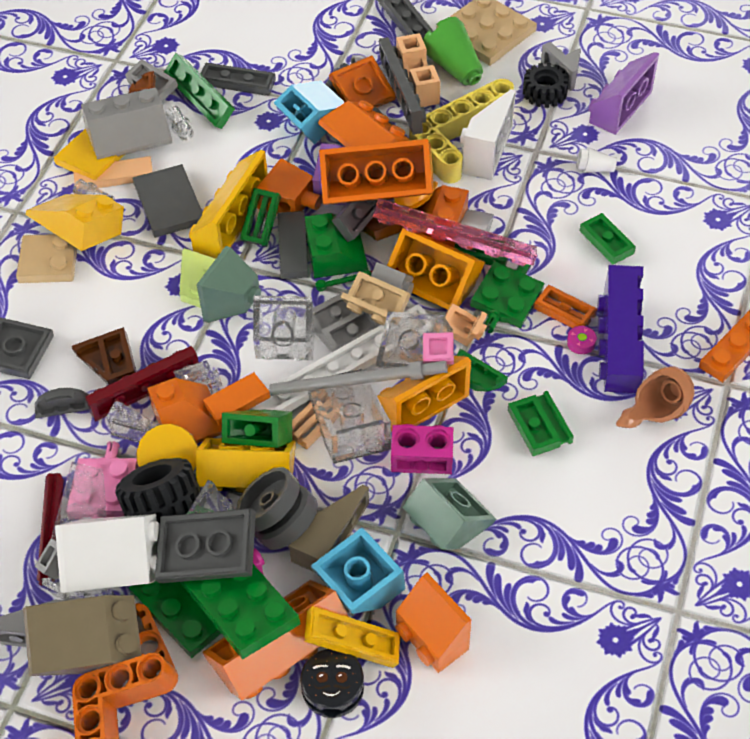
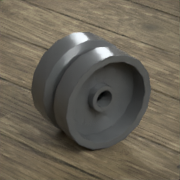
(281, 507)

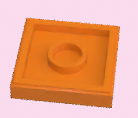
(363, 82)

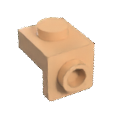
(465, 325)

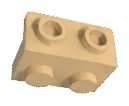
(374, 298)

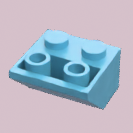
(306, 104)

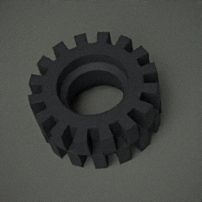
(546, 75)

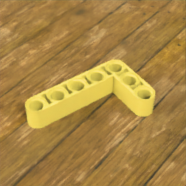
(448, 123)

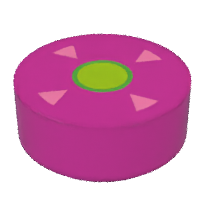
(581, 340)

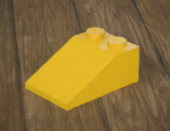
(80, 219)

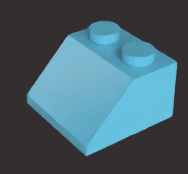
(361, 573)

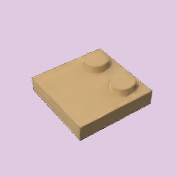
(46, 259)

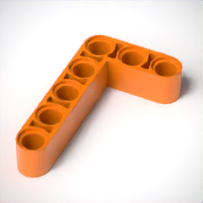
(112, 695)

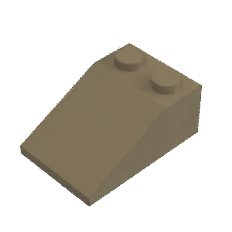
(81, 634)

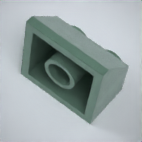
(447, 512)

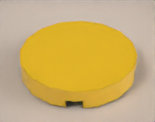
(167, 442)

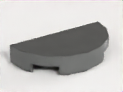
(60, 402)

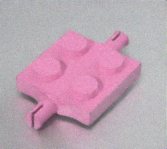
(114, 471)

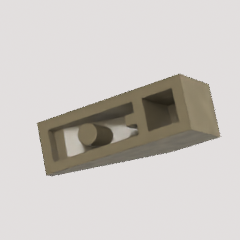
(329, 528)

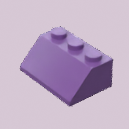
(624, 94)

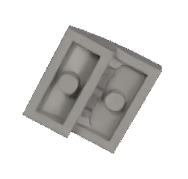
(338, 325)

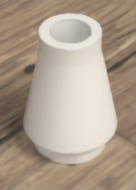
(595, 161)

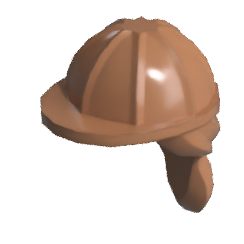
(660, 398)

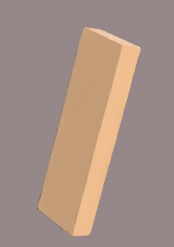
(120, 172)

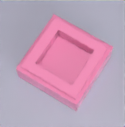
(438, 347)

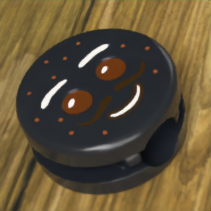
(332, 683)

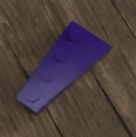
(621, 329)

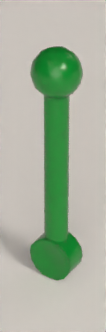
(321, 285)

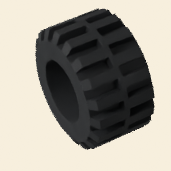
(159, 488)

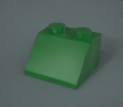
(330, 251)

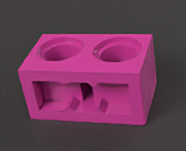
(422, 455)

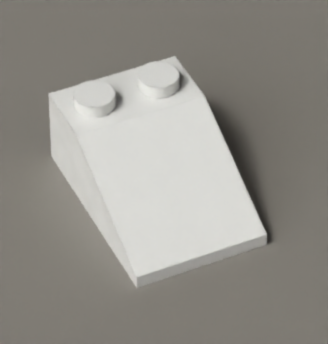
(487, 137)

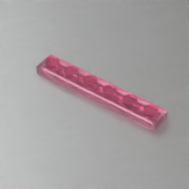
(465, 236)

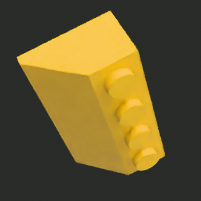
(227, 212)

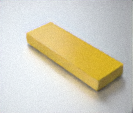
(352, 637)

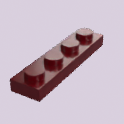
(134, 386)

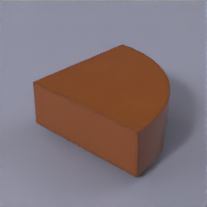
(146, 82)

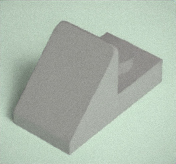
(569, 62)

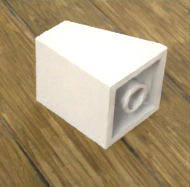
(107, 552)

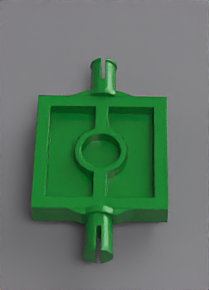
(506, 295)

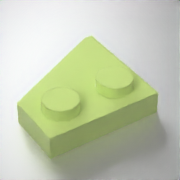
(192, 270)

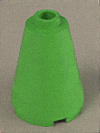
(454, 51)

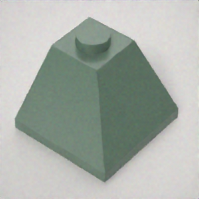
(227, 287)

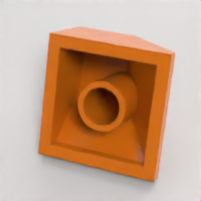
(182, 404)

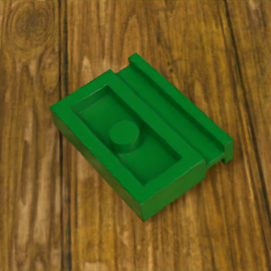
(540, 423)

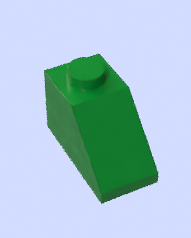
(257, 428)

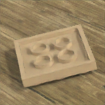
(494, 28)

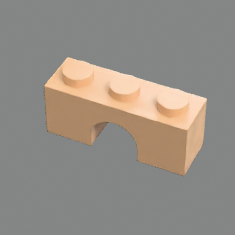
(424, 77)

